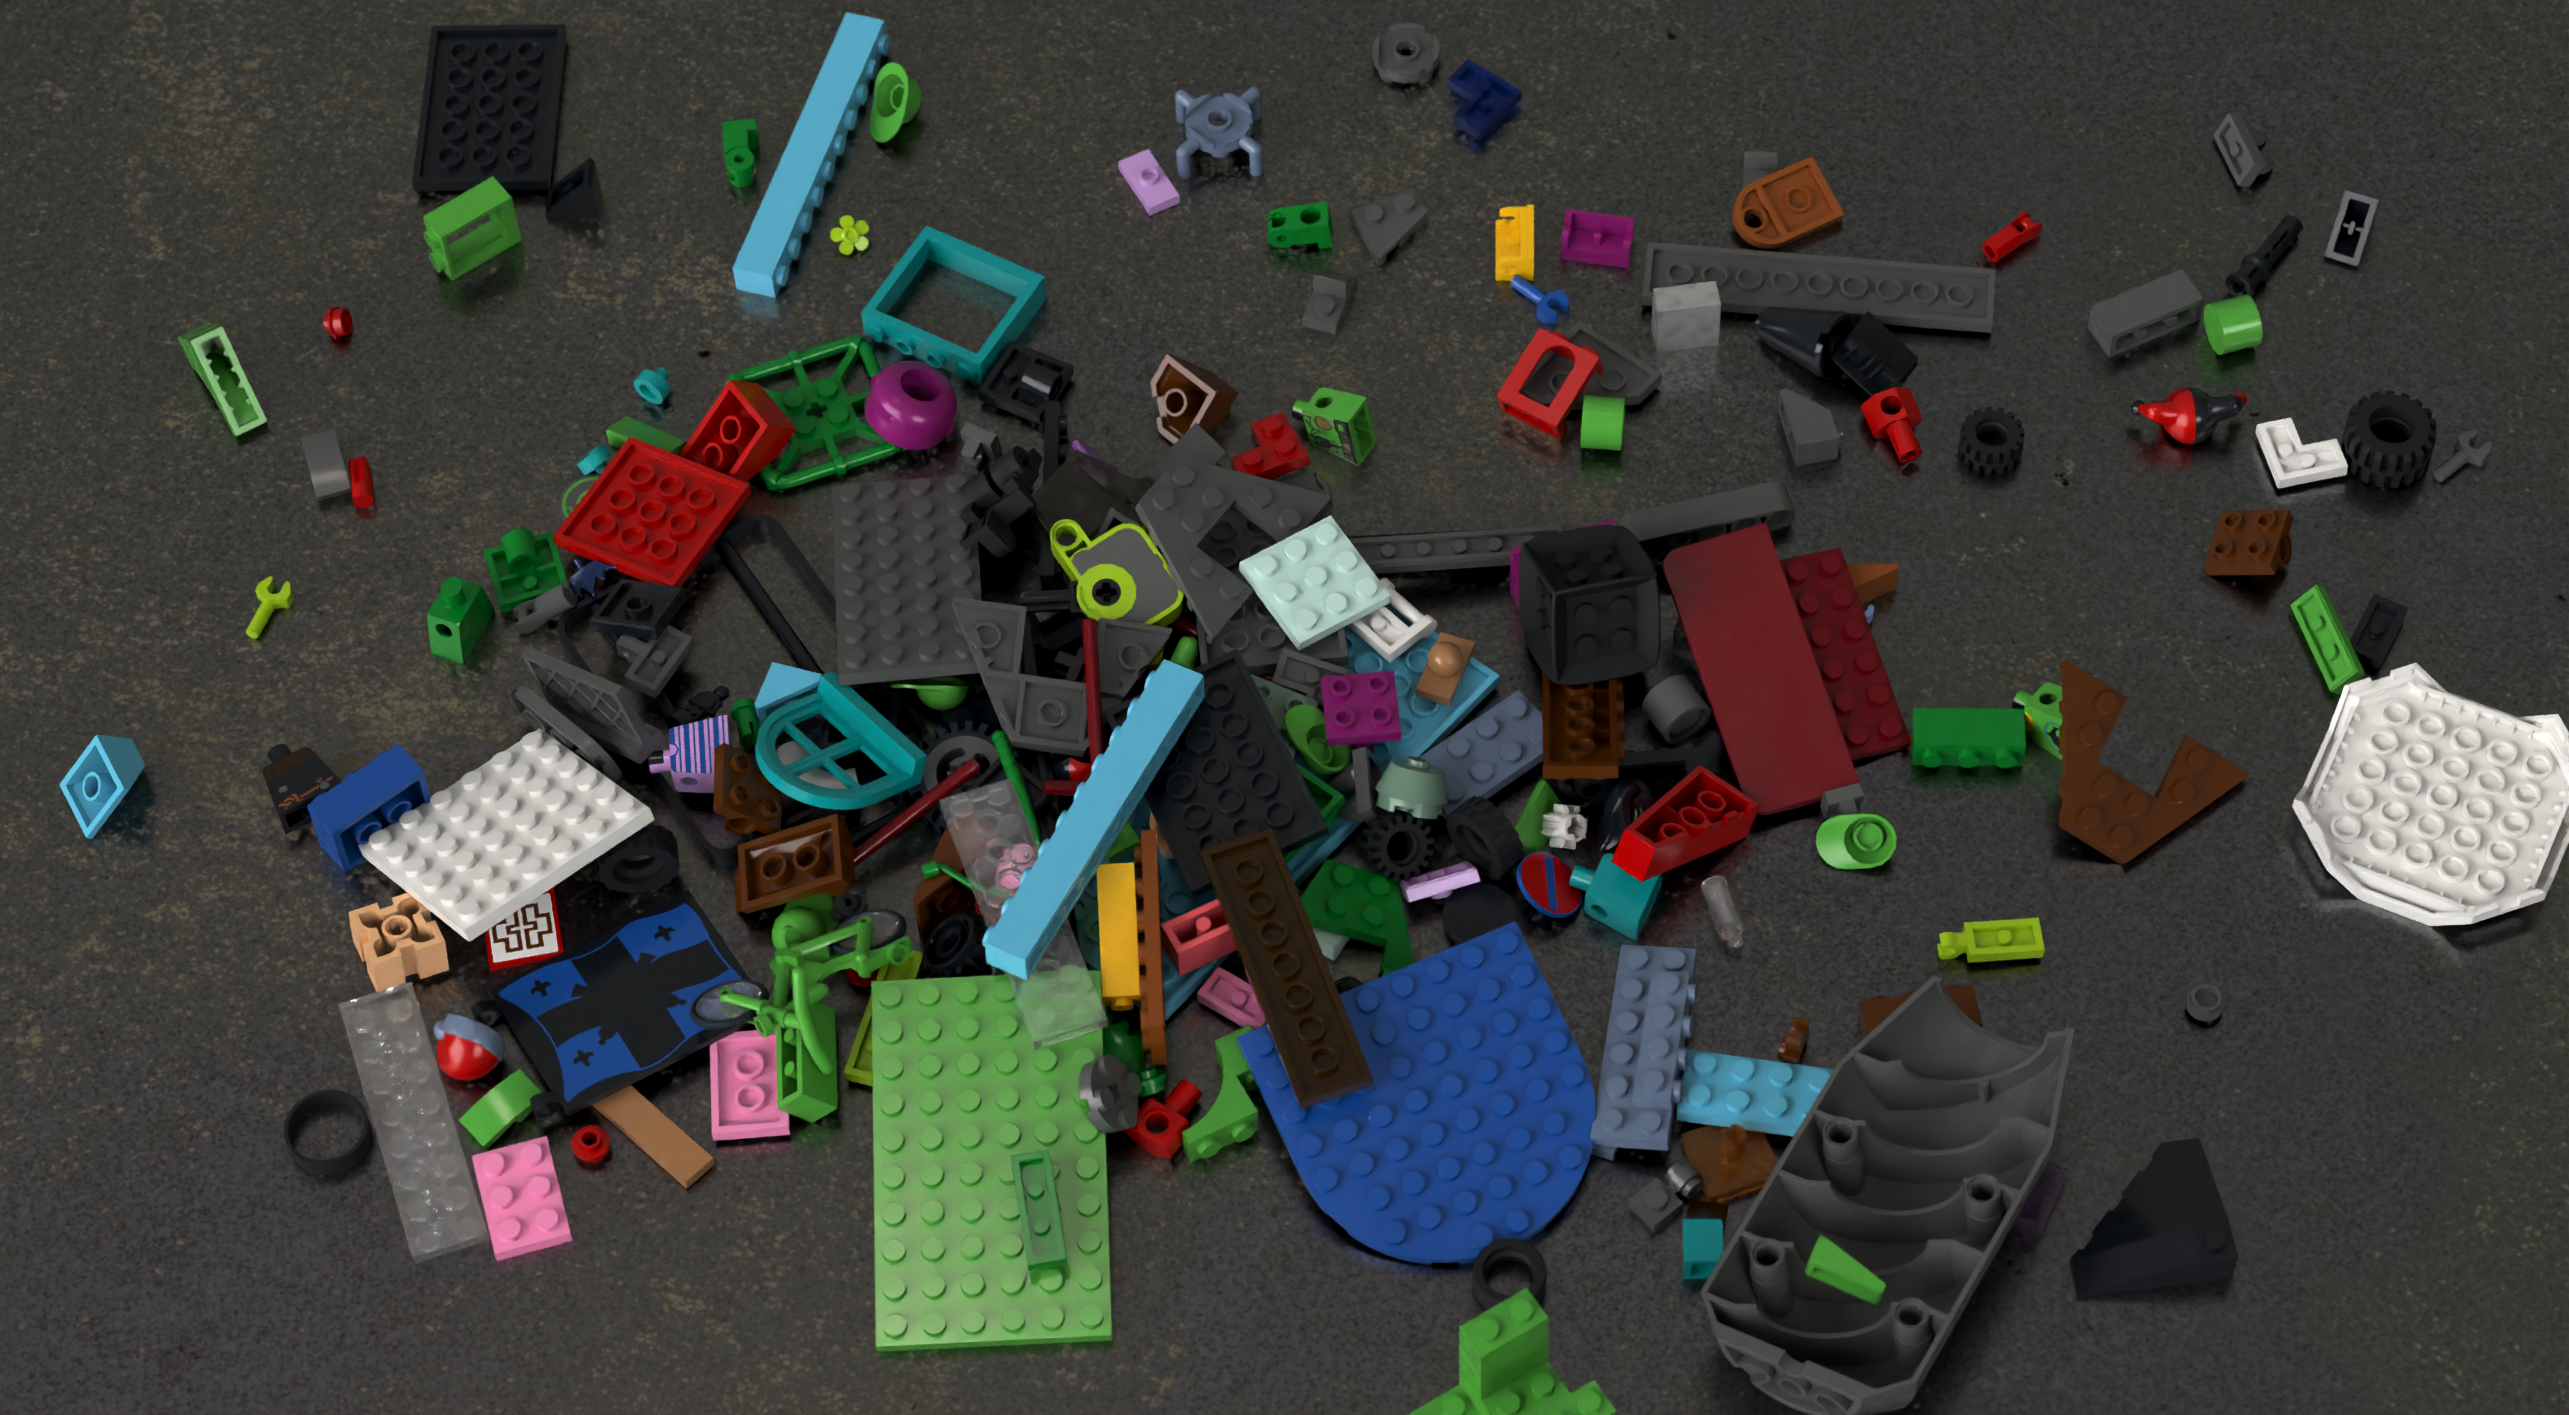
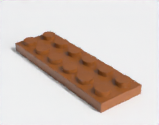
(1150, 947)

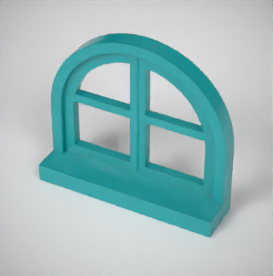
(865, 732)

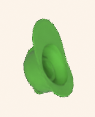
(894, 102)

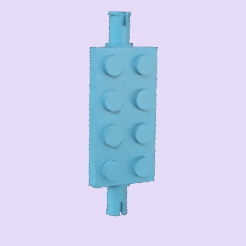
(1748, 1092)

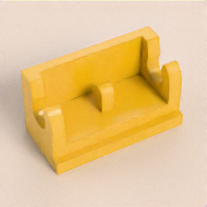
(1515, 243)

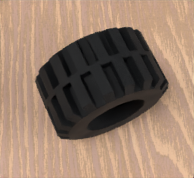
(2392, 417)

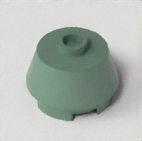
(1413, 788)

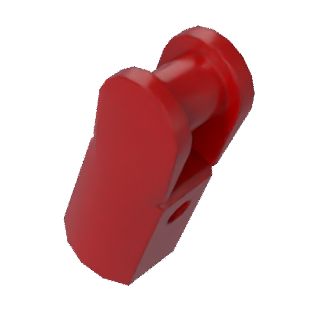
(2010, 237)

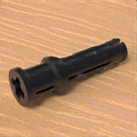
(2285, 232)

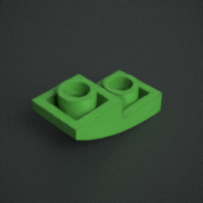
(501, 1108)

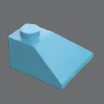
(101, 780)

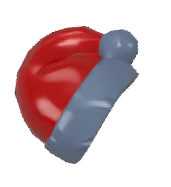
(467, 1047)

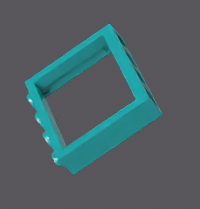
(975, 263)

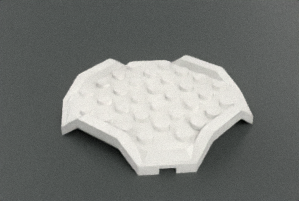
(2437, 801)

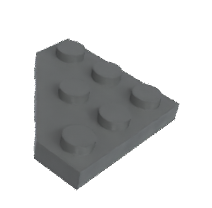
(1622, 375)

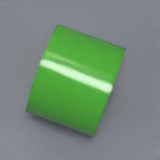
(2233, 324)
(1602, 422)

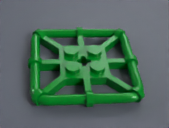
(838, 414)

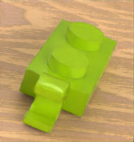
(1994, 941)

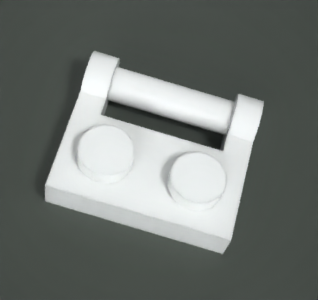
(1387, 632)

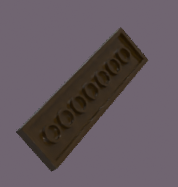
(1286, 969)

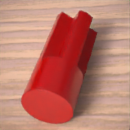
(361, 482)

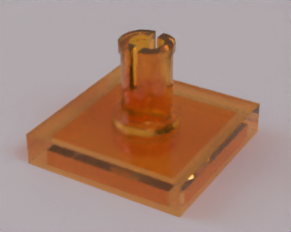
(1729, 1159)

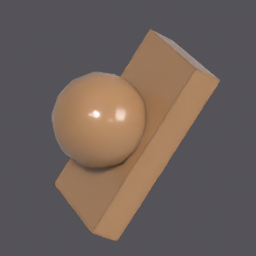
(1445, 668)

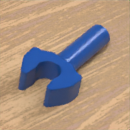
(1543, 300)

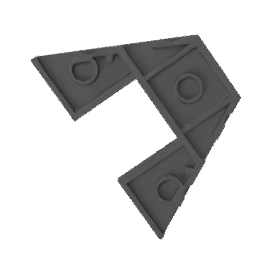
(1189, 504)
(1043, 710)

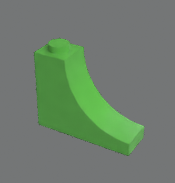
(221, 371)

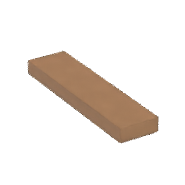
(656, 1135)

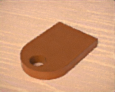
(1788, 205)

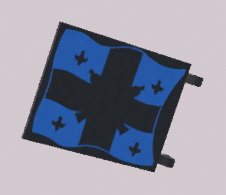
(615, 1004)

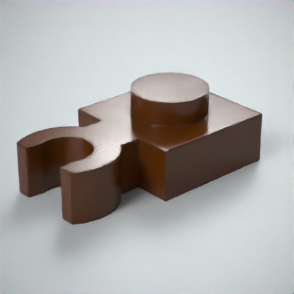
(1795, 1044)

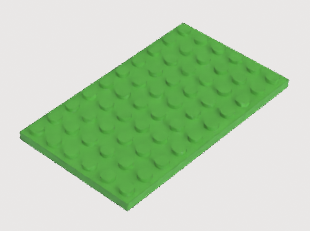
(949, 1109)

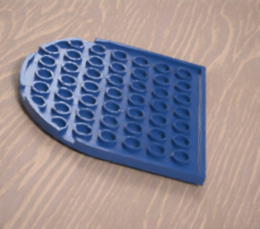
(1469, 1113)

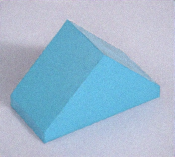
(782, 687)

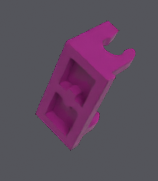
(1597, 238)

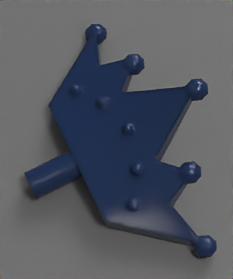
(587, 576)

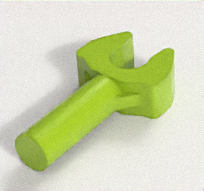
(269, 603)

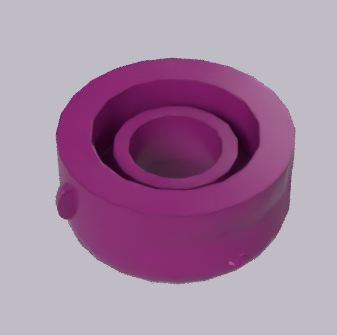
(911, 405)

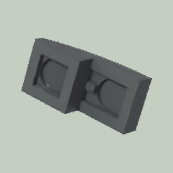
(326, 464)

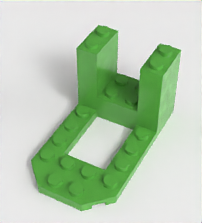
(1508, 1368)

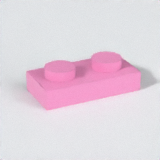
(1231, 999)

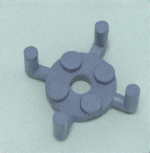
(1218, 140)

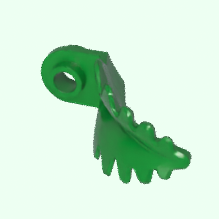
(1130, 1052)

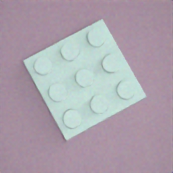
(1314, 582)

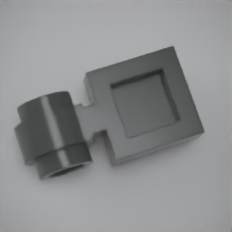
(1660, 1203)

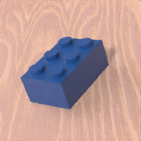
(367, 803)

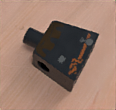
(295, 782)

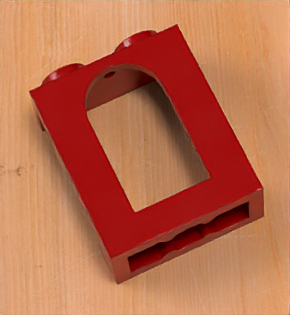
(1552, 418)

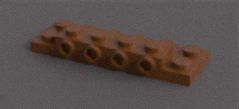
(1582, 729)

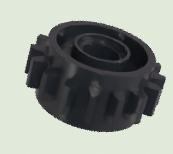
(957, 947)

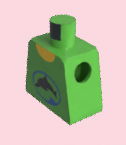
(2042, 715)

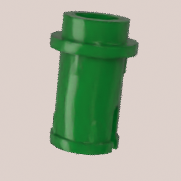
(746, 720)

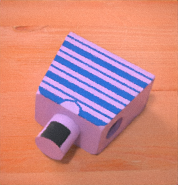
(692, 754)

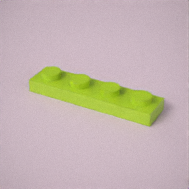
(860, 1059)

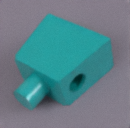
(1616, 896)

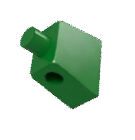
(458, 619)

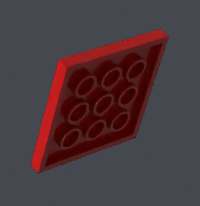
(652, 514)

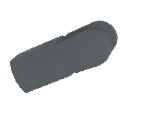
(543, 608)

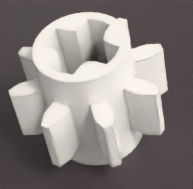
(1564, 826)

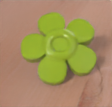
(850, 235)

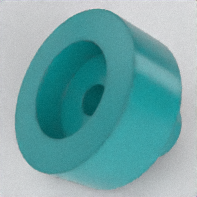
(653, 385)
(594, 460)

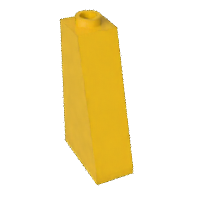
(1118, 935)

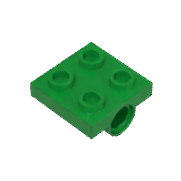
(524, 567)

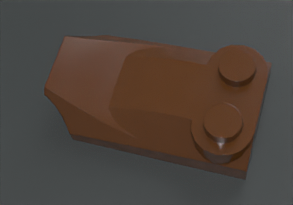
(794, 865)

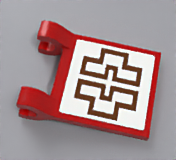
(526, 935)

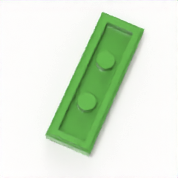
(2327, 639)

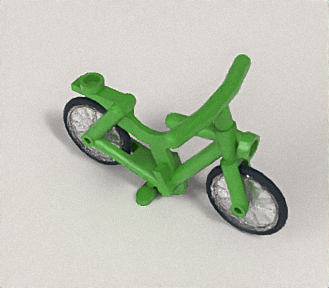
(857, 942)

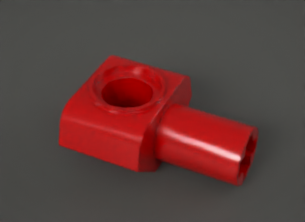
(1895, 426)
(1168, 1116)

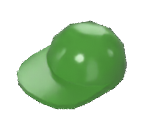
(937, 692)
(1307, 731)
(1856, 840)
(808, 916)

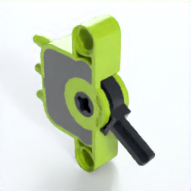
(1115, 563)

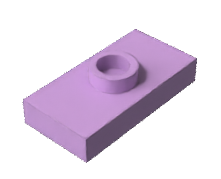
(1149, 182)
(1439, 882)

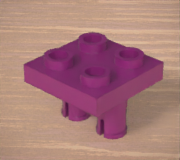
(1360, 709)

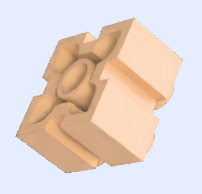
(398, 941)

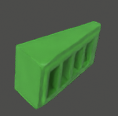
(1840, 1270)

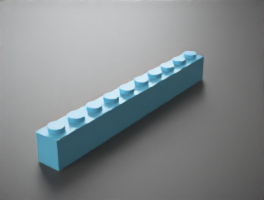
(811, 155)
(1093, 820)

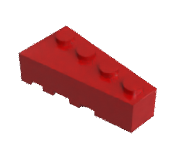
(1685, 825)

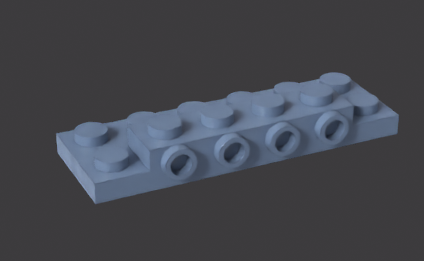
(1645, 1047)

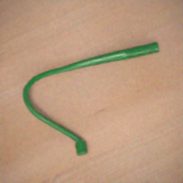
(1012, 771)

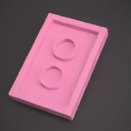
(745, 1087)
(522, 1198)

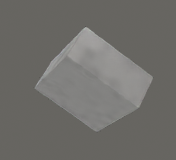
(1686, 316)

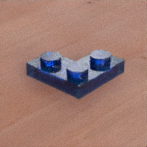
(1487, 98)

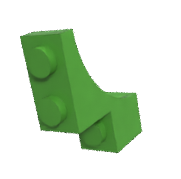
(1233, 1113)

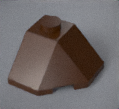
(1188, 396)

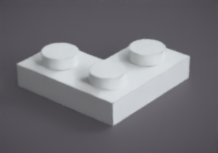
(2298, 463)

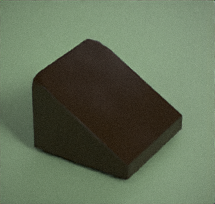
(1708, 1210)

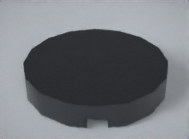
(1476, 911)

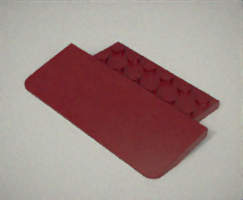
(1784, 665)

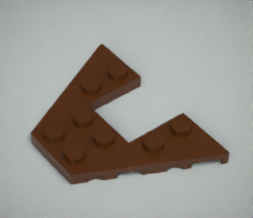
(2107, 807)

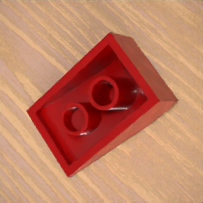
(740, 432)

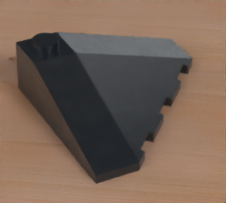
(2162, 1231)

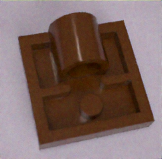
(2250, 543)
(744, 793)

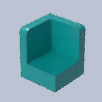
(1701, 1247)

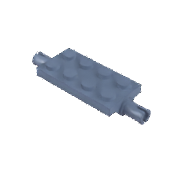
(1490, 751)

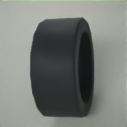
(1507, 1250)

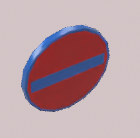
(1546, 885)

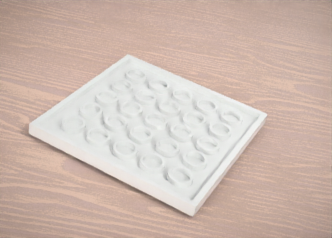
(505, 833)

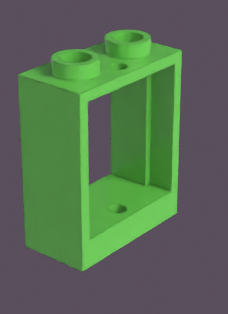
(482, 242)

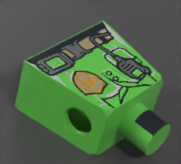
(1338, 423)

